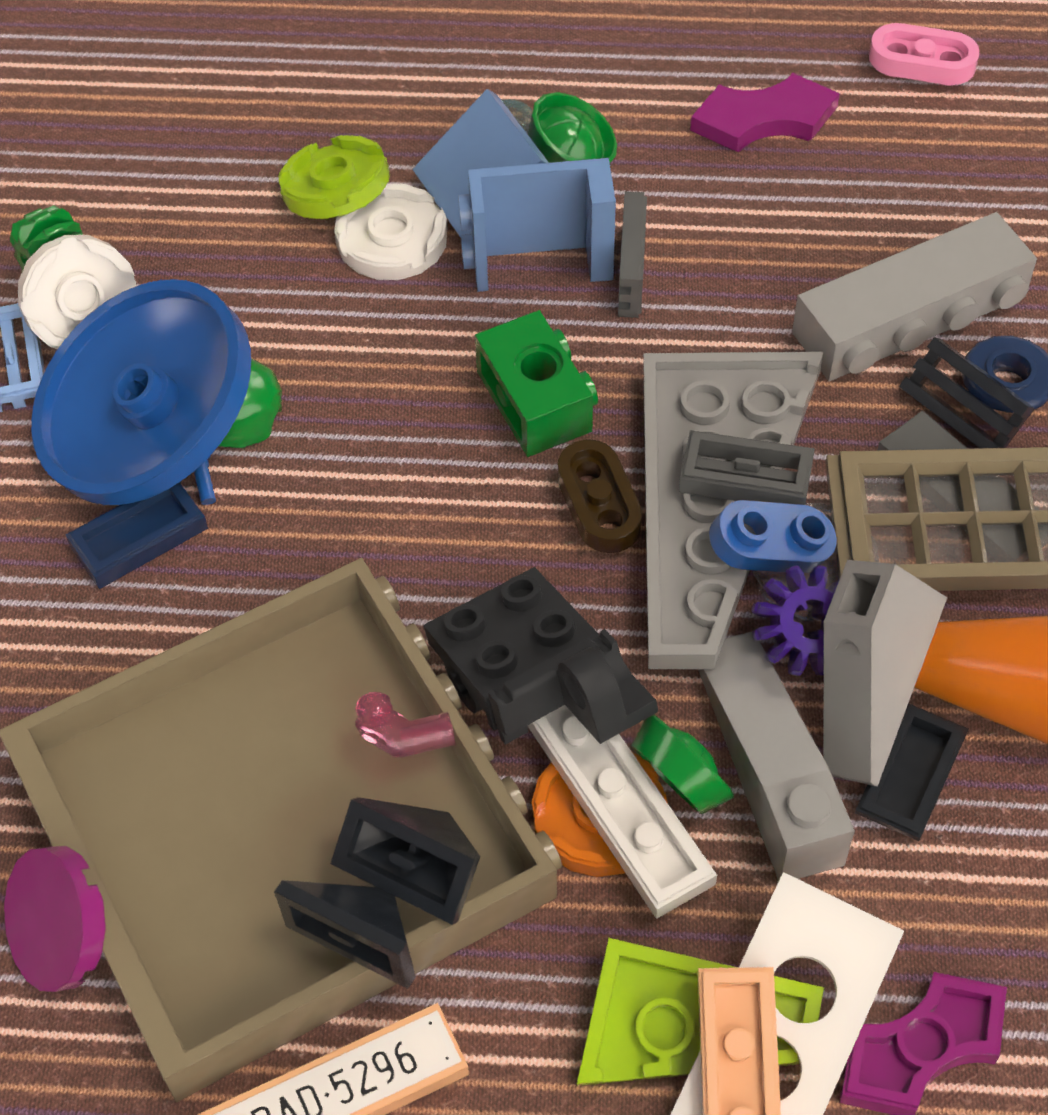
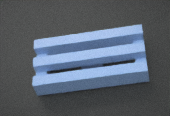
(17, 390)

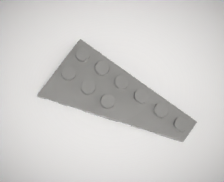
(717, 393)

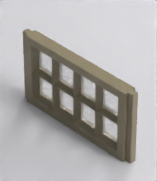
(945, 514)

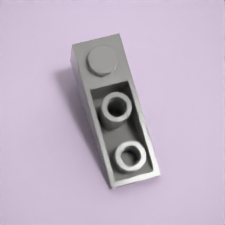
(872, 659)

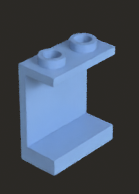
(539, 211)

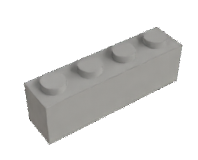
(914, 296)

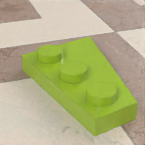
(650, 1015)

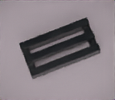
(927, 368)

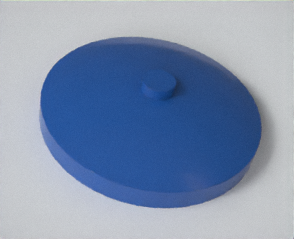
(141, 392)

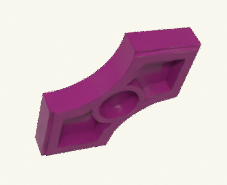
(786, 109)
(898, 1059)

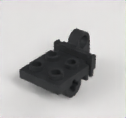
(530, 653)

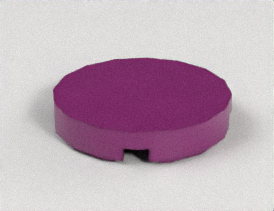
(53, 918)

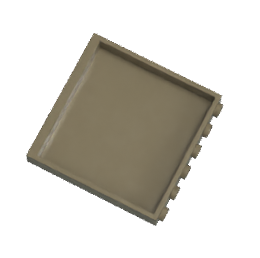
(234, 772)

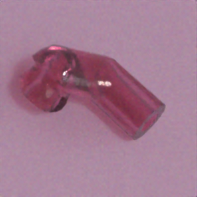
(397, 734)

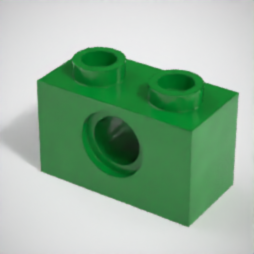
(535, 382)

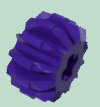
(782, 624)

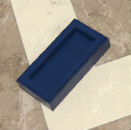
(135, 534)

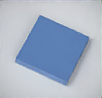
(479, 139)

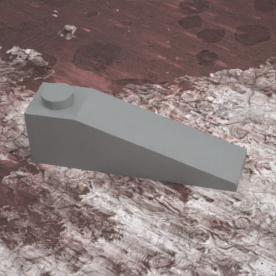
(777, 763)

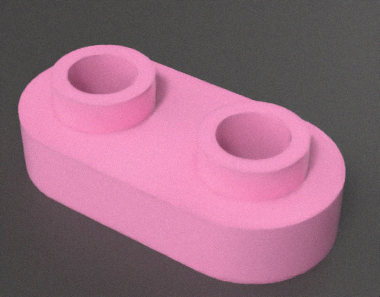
(923, 54)

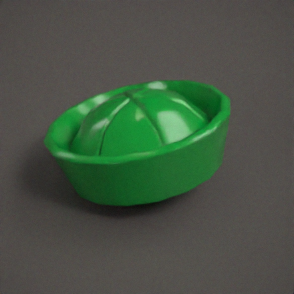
(570, 129)
(682, 764)

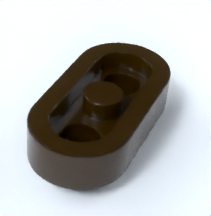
(602, 499)

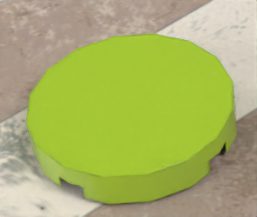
(334, 178)

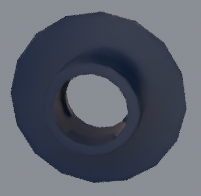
(1014, 356)

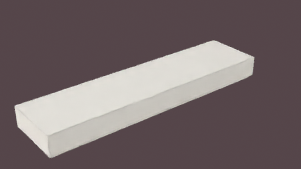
(626, 812)

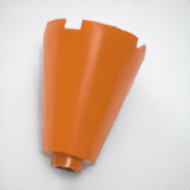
(992, 670)

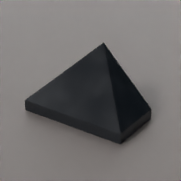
(408, 854)
(352, 921)

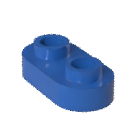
(778, 539)

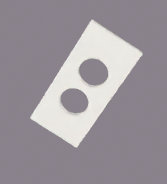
(854, 952)

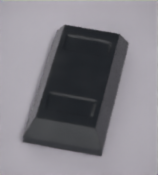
(913, 773)

